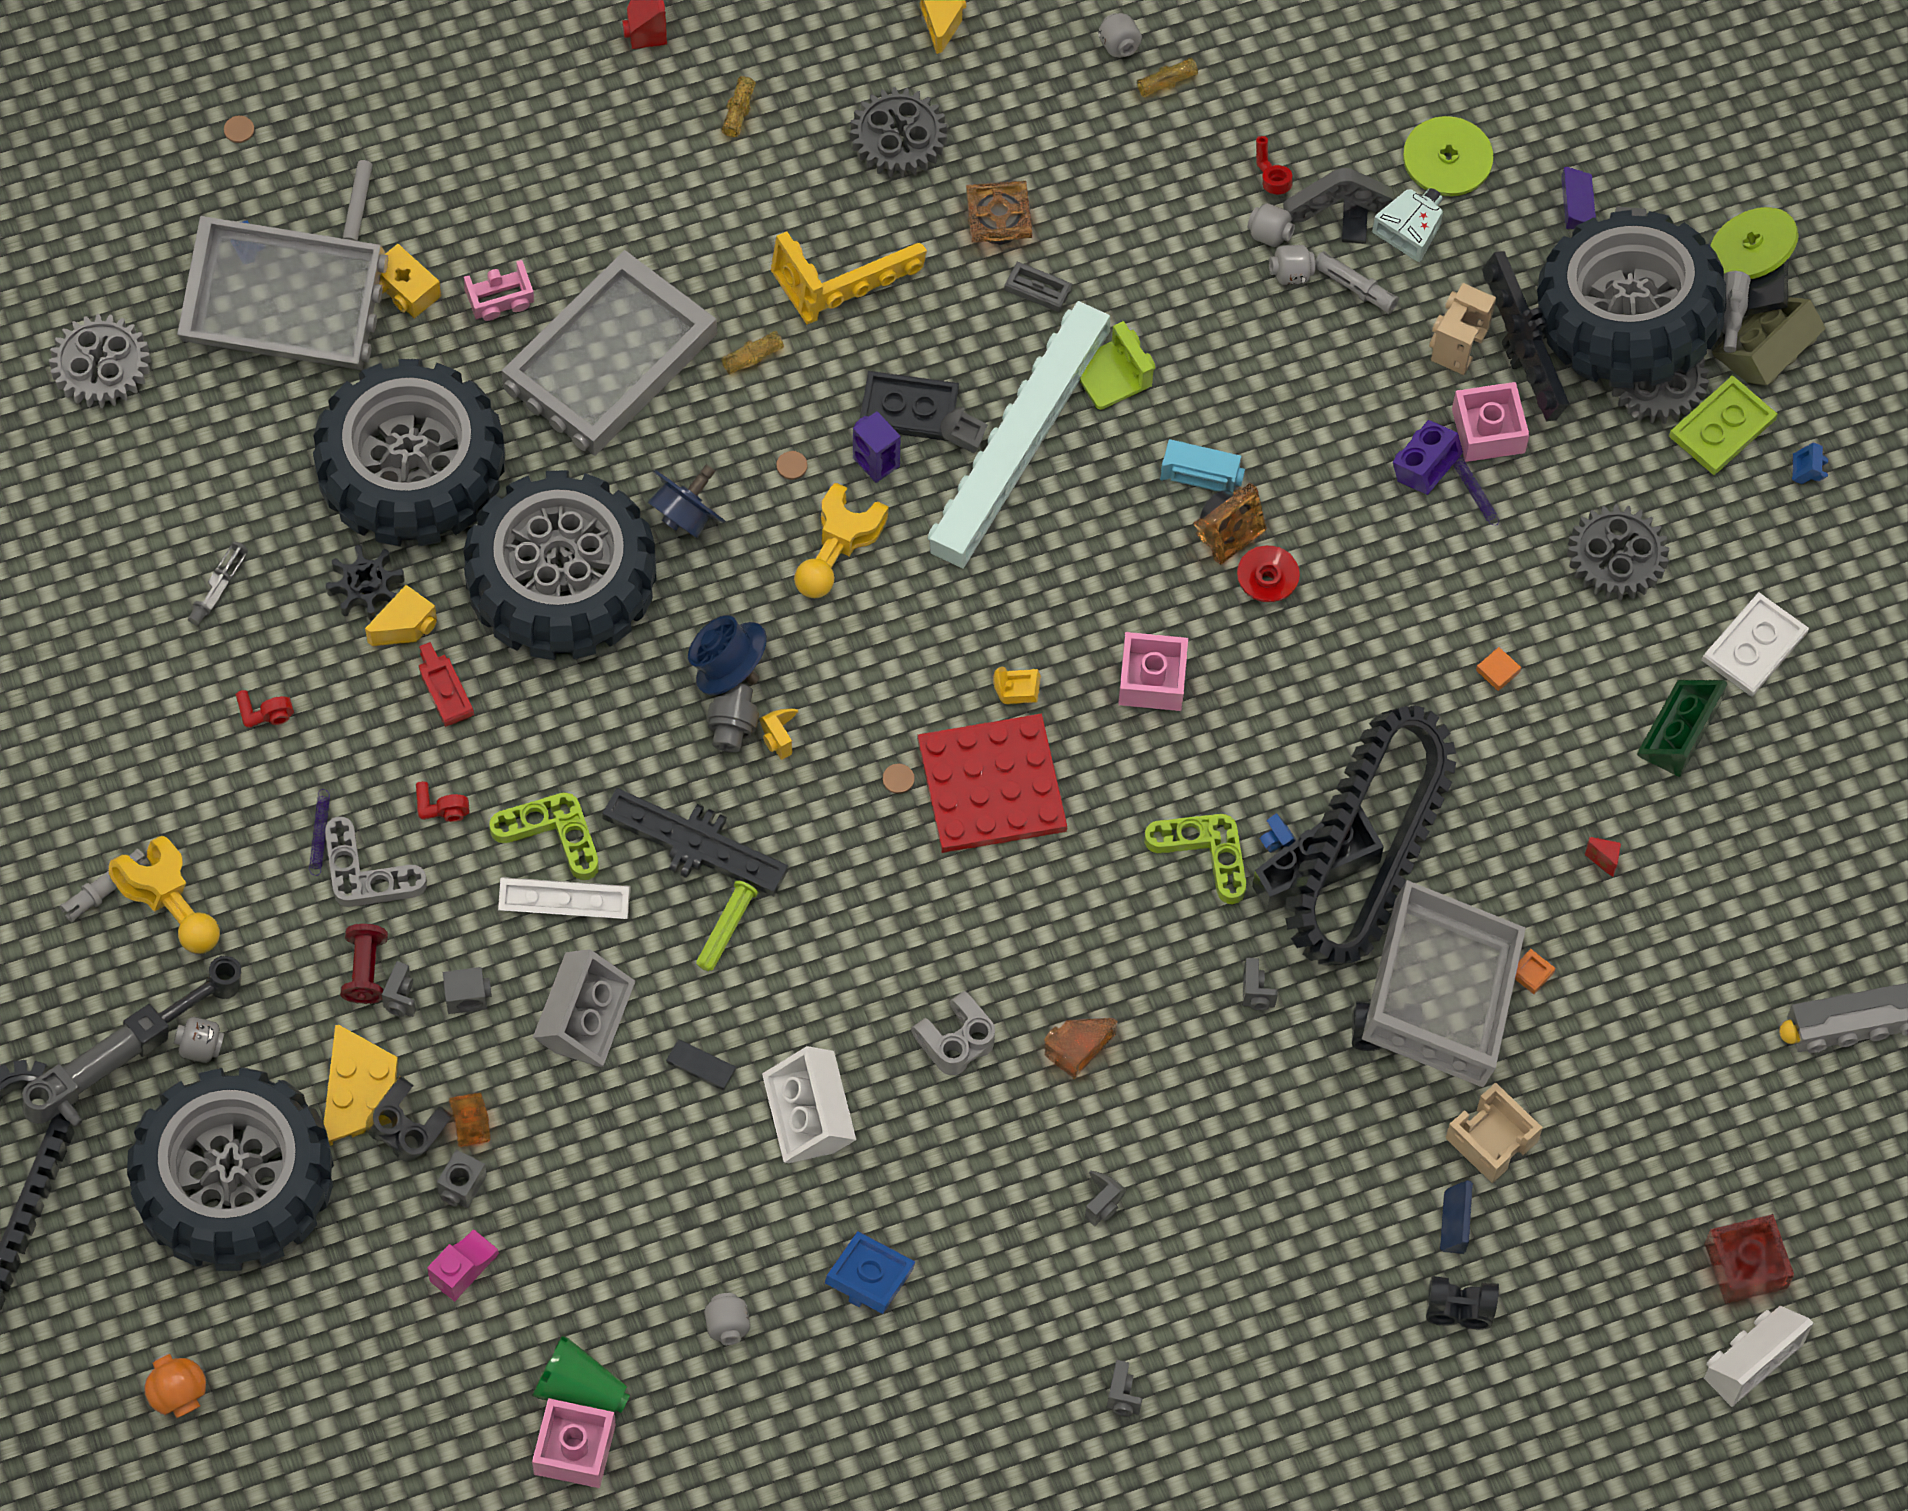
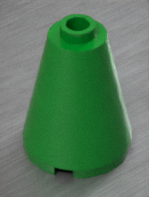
(580, 1380)

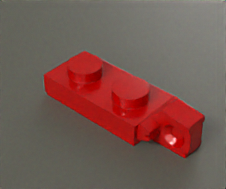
(444, 686)

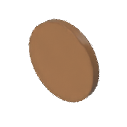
(239, 129)
(791, 465)
(898, 778)

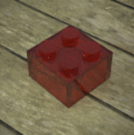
(1749, 1258)

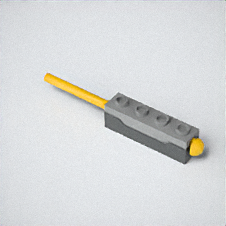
(1847, 1019)

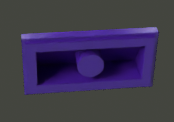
(1577, 197)

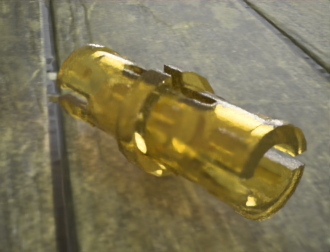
(1183, 69)
(738, 106)
(752, 352)

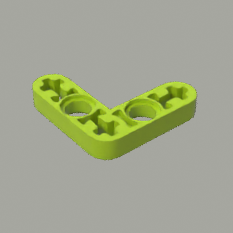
(561, 822)
(1208, 838)

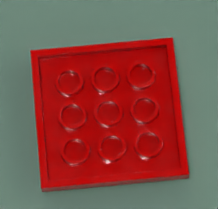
(992, 783)

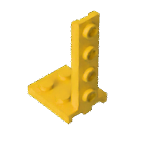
(811, 296)

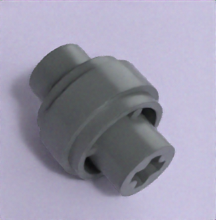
(732, 718)

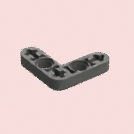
(1333, 187)

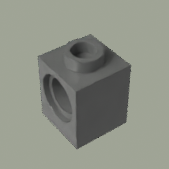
(466, 990)
(461, 1166)

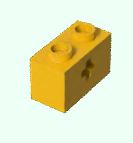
(409, 282)

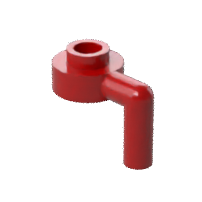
(1275, 178)
(274, 710)
(450, 807)

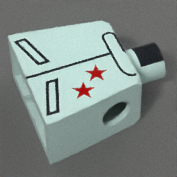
(1410, 222)

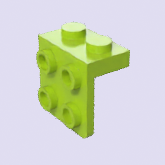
(1118, 369)

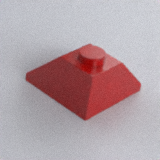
(645, 23)

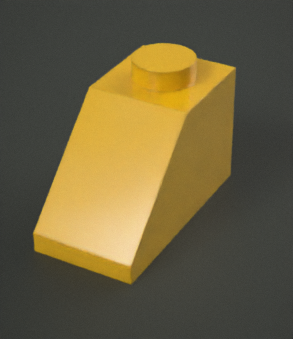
(942, 20)
(402, 619)

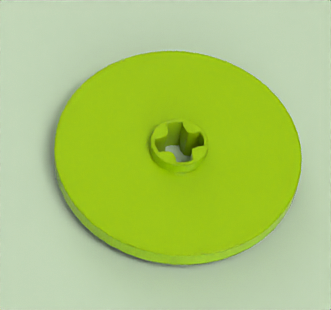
(1427, 162)
(1774, 238)

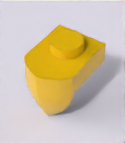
(1017, 685)
(775, 734)

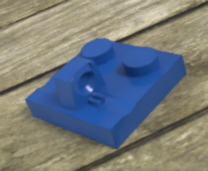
(869, 1273)

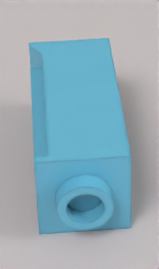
(1201, 467)

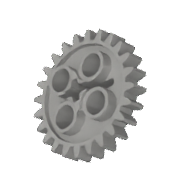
(127, 364)

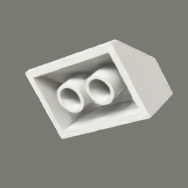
(809, 1105)
(1757, 1353)

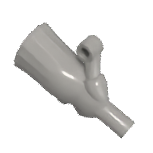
(1736, 305)

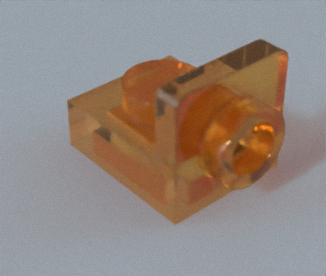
(470, 1119)

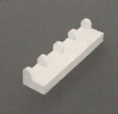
(564, 898)

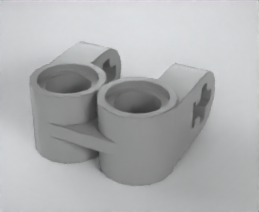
(961, 1041)

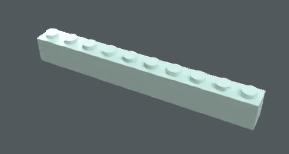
(1019, 435)

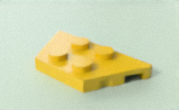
(356, 1083)

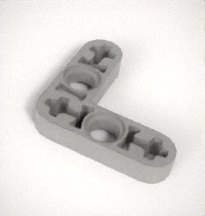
(362, 881)

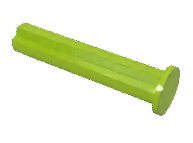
(726, 925)

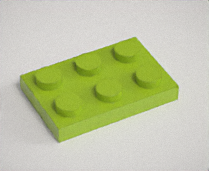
(1723, 425)

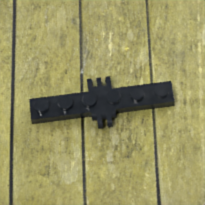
(1525, 336)
(695, 841)

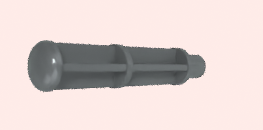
(218, 583)

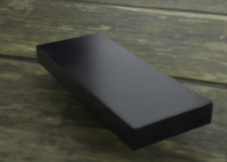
(1354, 223)
(701, 1064)

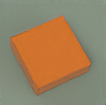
(1498, 669)
(1533, 971)

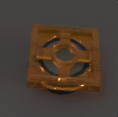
(1001, 212)
(1231, 521)

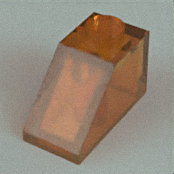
(1078, 1042)

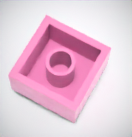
(1490, 421)
(1153, 671)
(573, 1443)

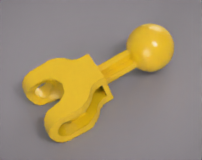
(840, 534)
(162, 886)

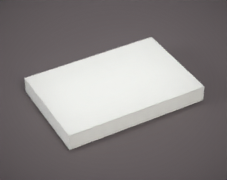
(1755, 644)

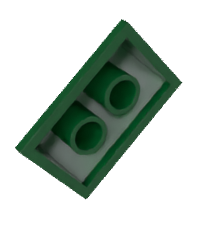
(1682, 724)

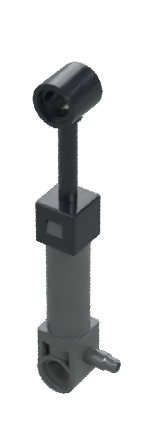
(139, 1035)

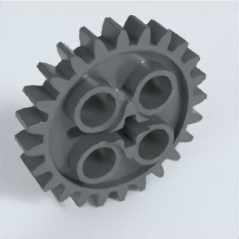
(873, 139)
(1663, 400)
(1597, 535)

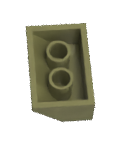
(1772, 341)

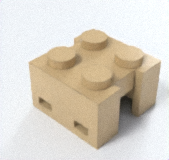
(1461, 327)
(1494, 1133)

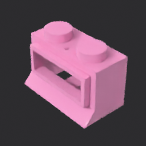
(496, 283)

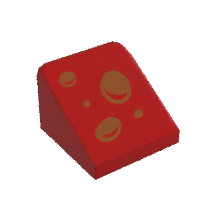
(1604, 854)

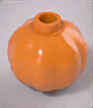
(175, 1386)

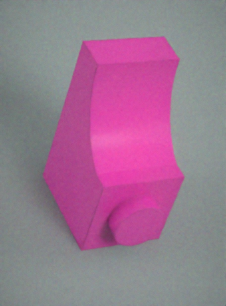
(461, 1264)

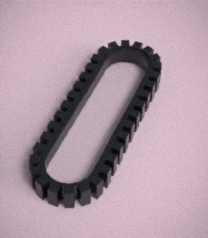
(1340, 820)
(37, 1182)

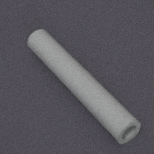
(357, 200)

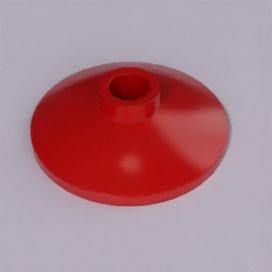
(1270, 562)

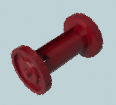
(366, 939)

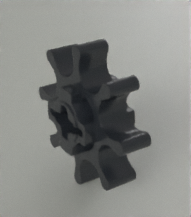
(363, 582)

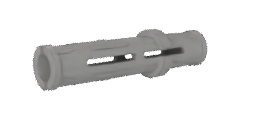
(1366, 288)
(94, 893)

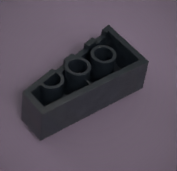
(1358, 852)

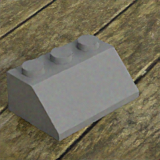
(584, 1007)

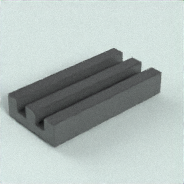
(1036, 291)

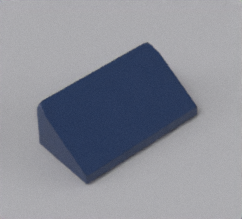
(1456, 1218)

